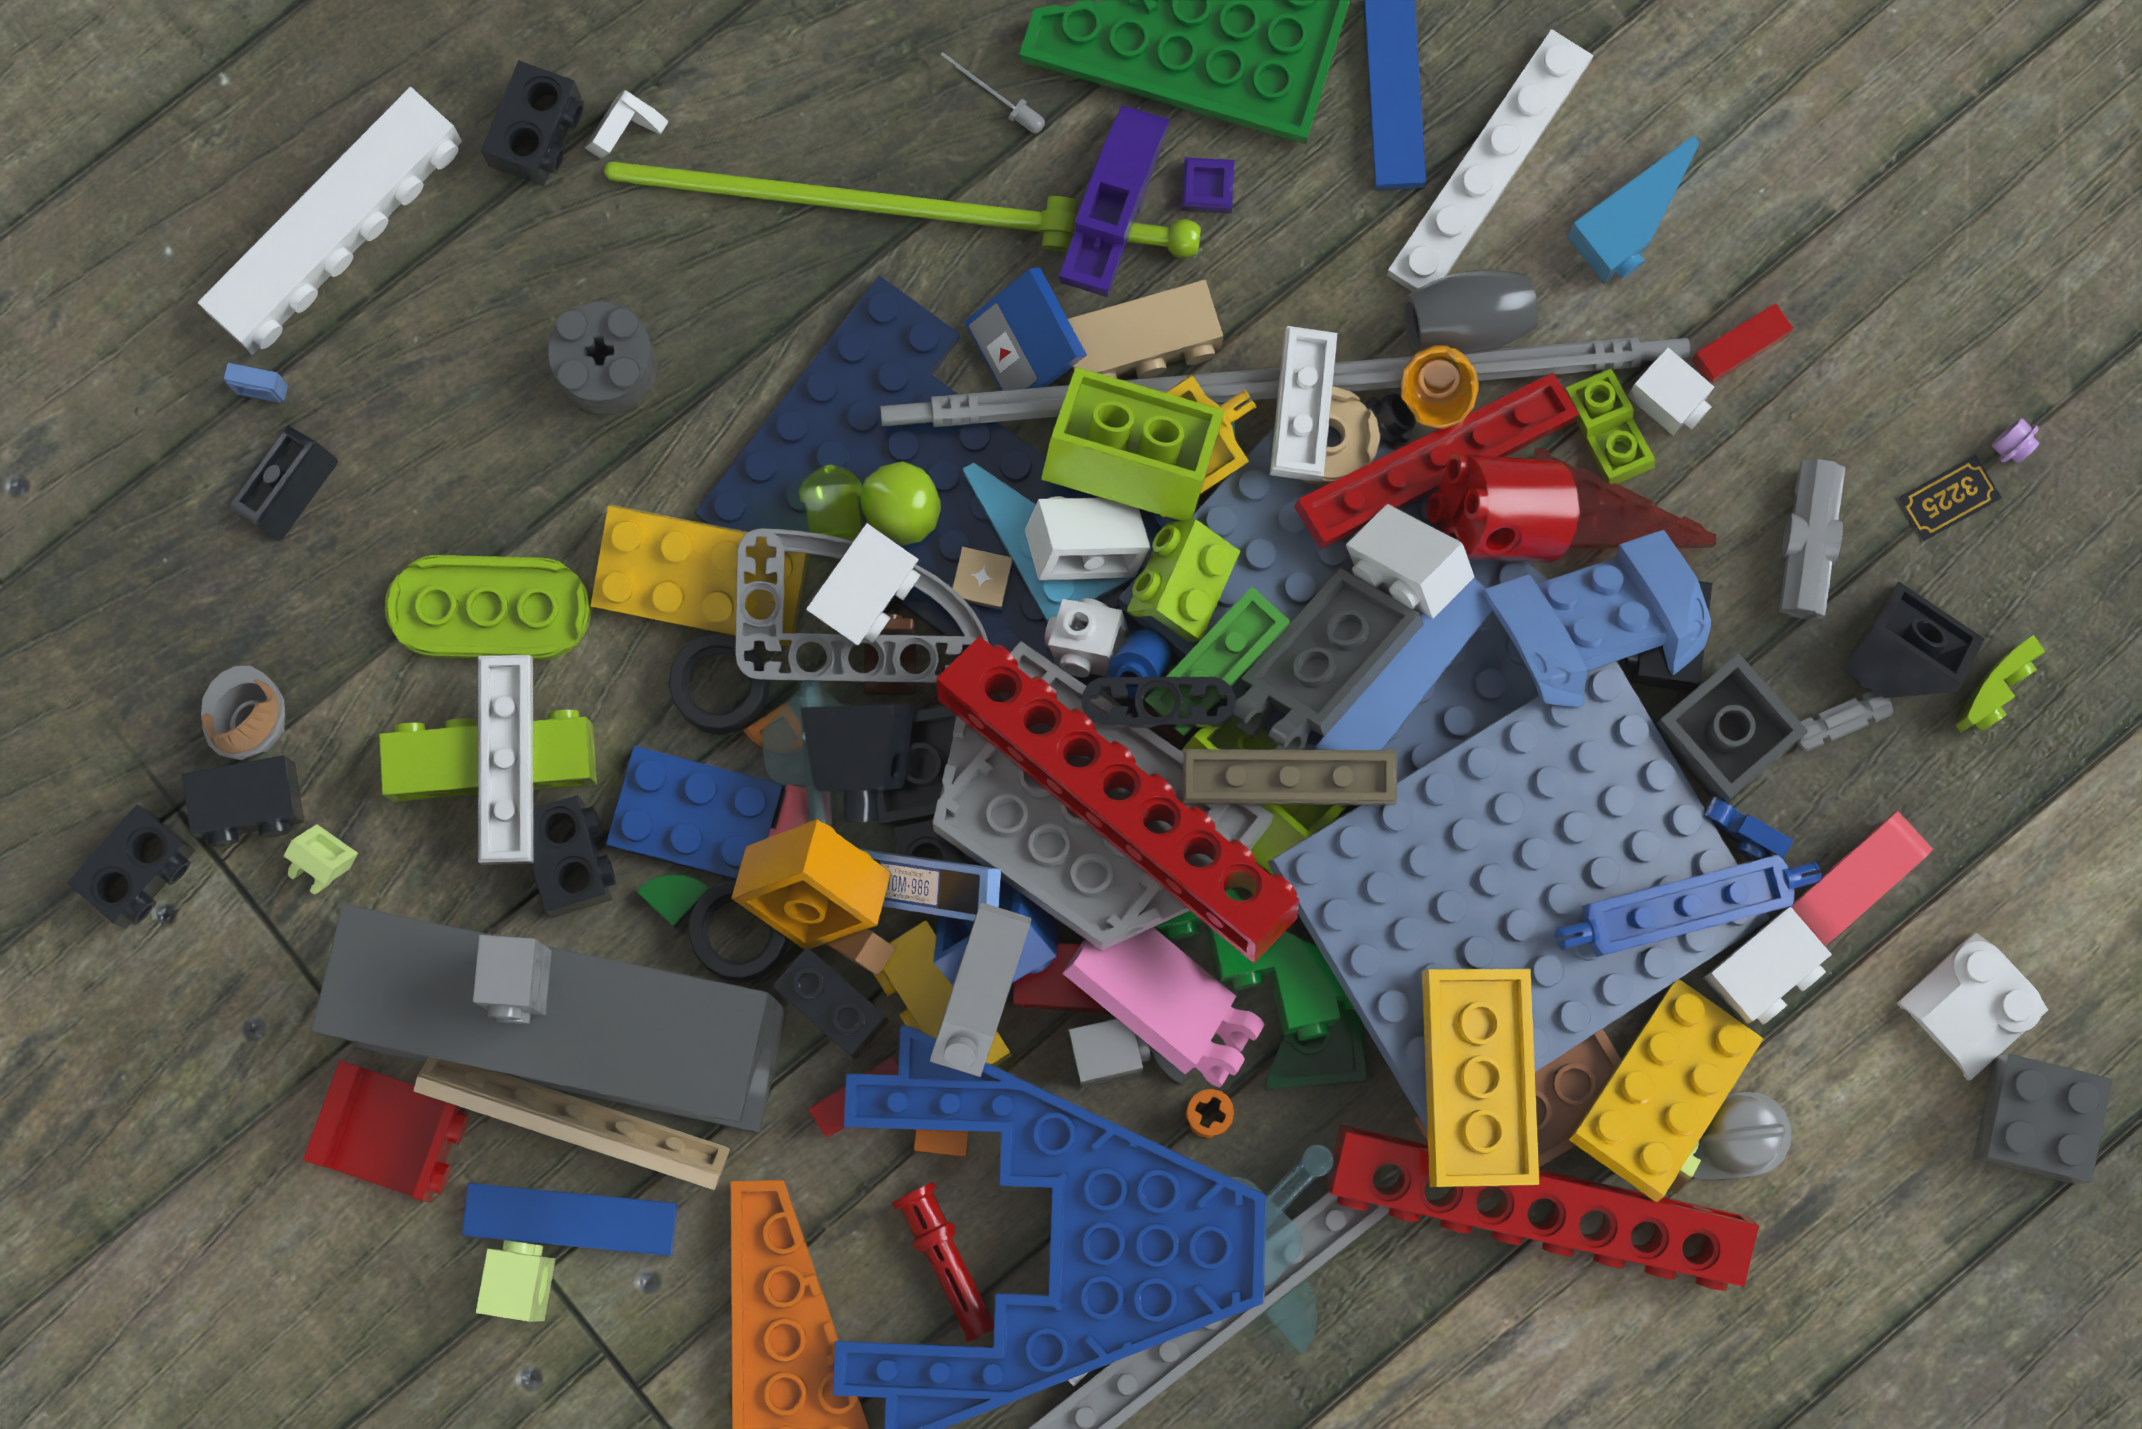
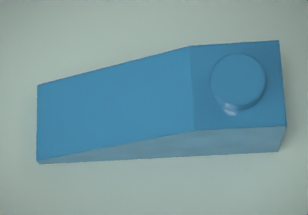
(1622, 226)

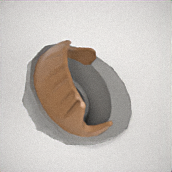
(242, 713)

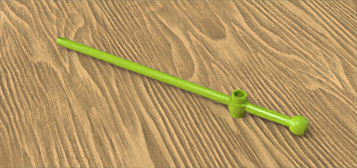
(1055, 222)

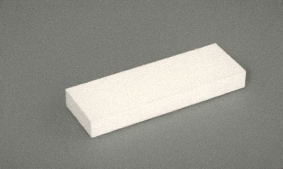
(1303, 404)

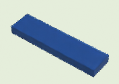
(1394, 94)
(570, 1219)

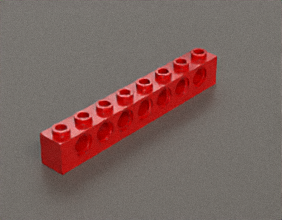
(1245, 924)
(1721, 1261)

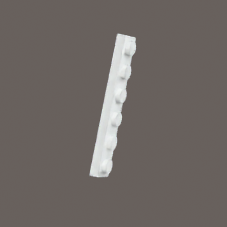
(1491, 162)

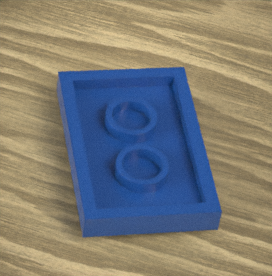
(691, 812)

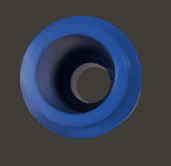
(1141, 655)

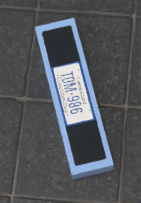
(937, 885)

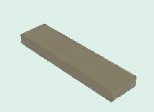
(1290, 777)

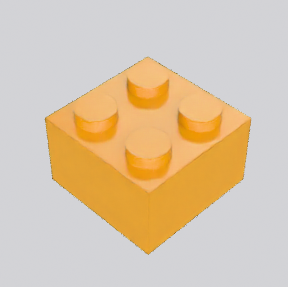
(811, 885)

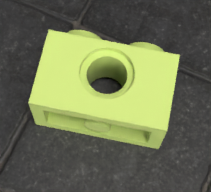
(516, 1282)

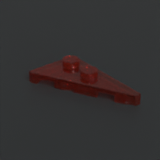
(1618, 515)

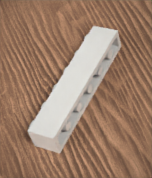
(332, 222)

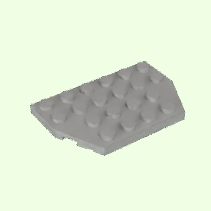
(1046, 849)

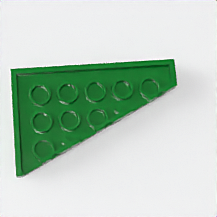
(1218, 58)

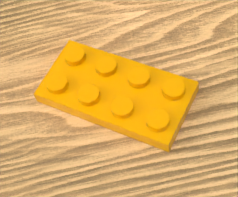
(687, 572)
(1480, 1077)
(1666, 1090)

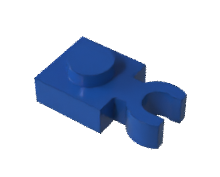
(1755, 837)

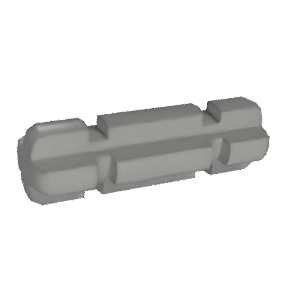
(1844, 719)

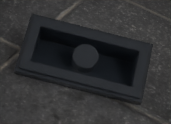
(284, 483)

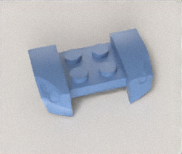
(1604, 616)

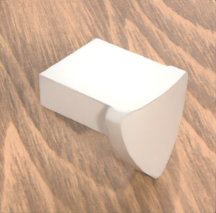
(622, 110)

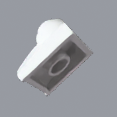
(1974, 1004)

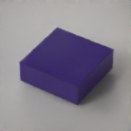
(1208, 185)

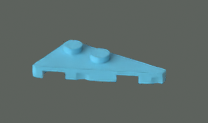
(1009, 517)

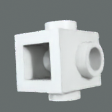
(1085, 636)

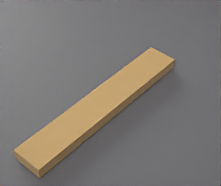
(574, 1121)

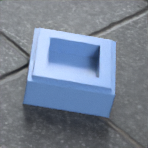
(255, 383)

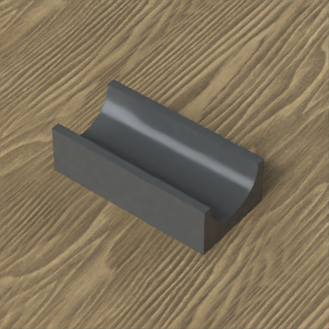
(606, 1030)

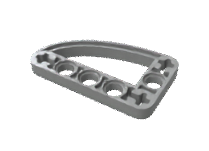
(836, 645)

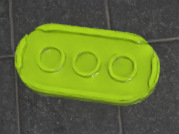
(488, 607)

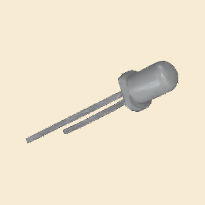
(1020, 113)

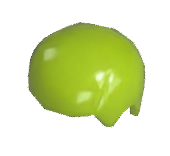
(901, 502)

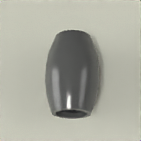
(1471, 311)

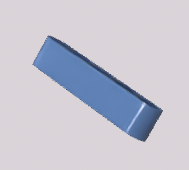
(1410, 674)

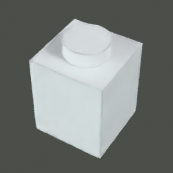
(1672, 393)

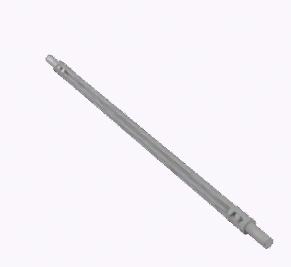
(1264, 383)

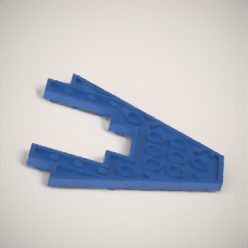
(1136, 1243)

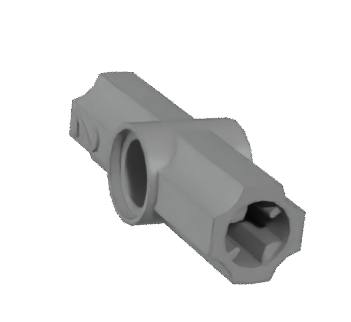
(1812, 539)

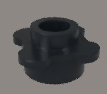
(1393, 418)

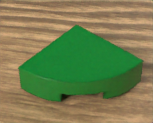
(673, 895)

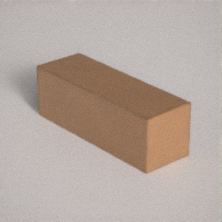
(864, 949)

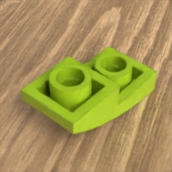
(1610, 428)
(1992, 692)

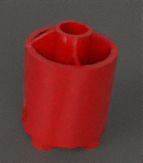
(1506, 507)

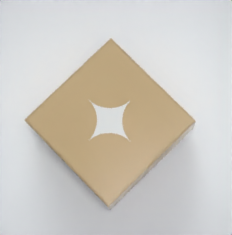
(982, 577)

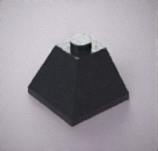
(1912, 648)

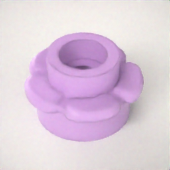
(2016, 441)

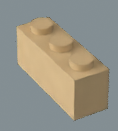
(1150, 333)

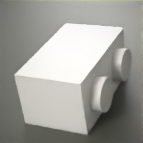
(1086, 539)
(1410, 561)
(864, 585)
(1768, 967)

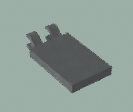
(1324, 660)

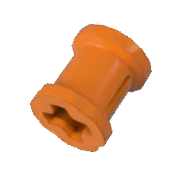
(1225, 1109)

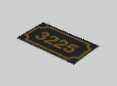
(1949, 498)

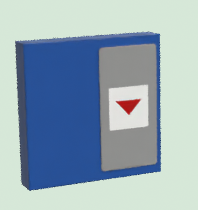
(1025, 334)

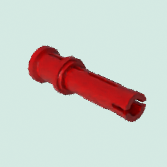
(934, 1237)

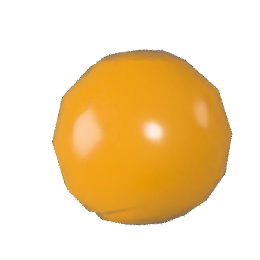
(1439, 386)

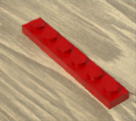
(1419, 466)

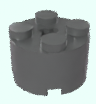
(626, 372)

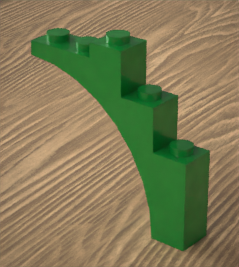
(1298, 972)

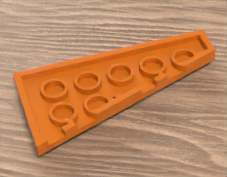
(780, 1320)

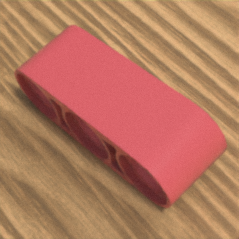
(1861, 878)

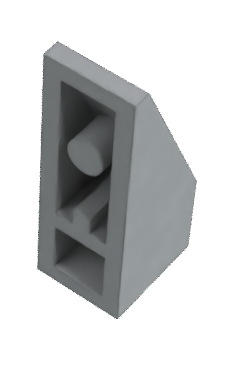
(980, 989)

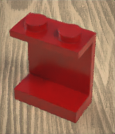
(385, 1132)

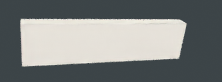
(505, 759)

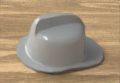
(1743, 1138)

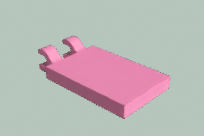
(1167, 1002)

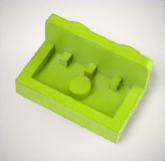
(1184, 578)

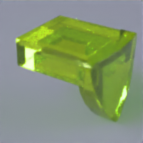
(832, 502)

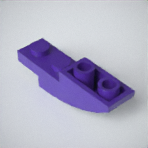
(1113, 200)

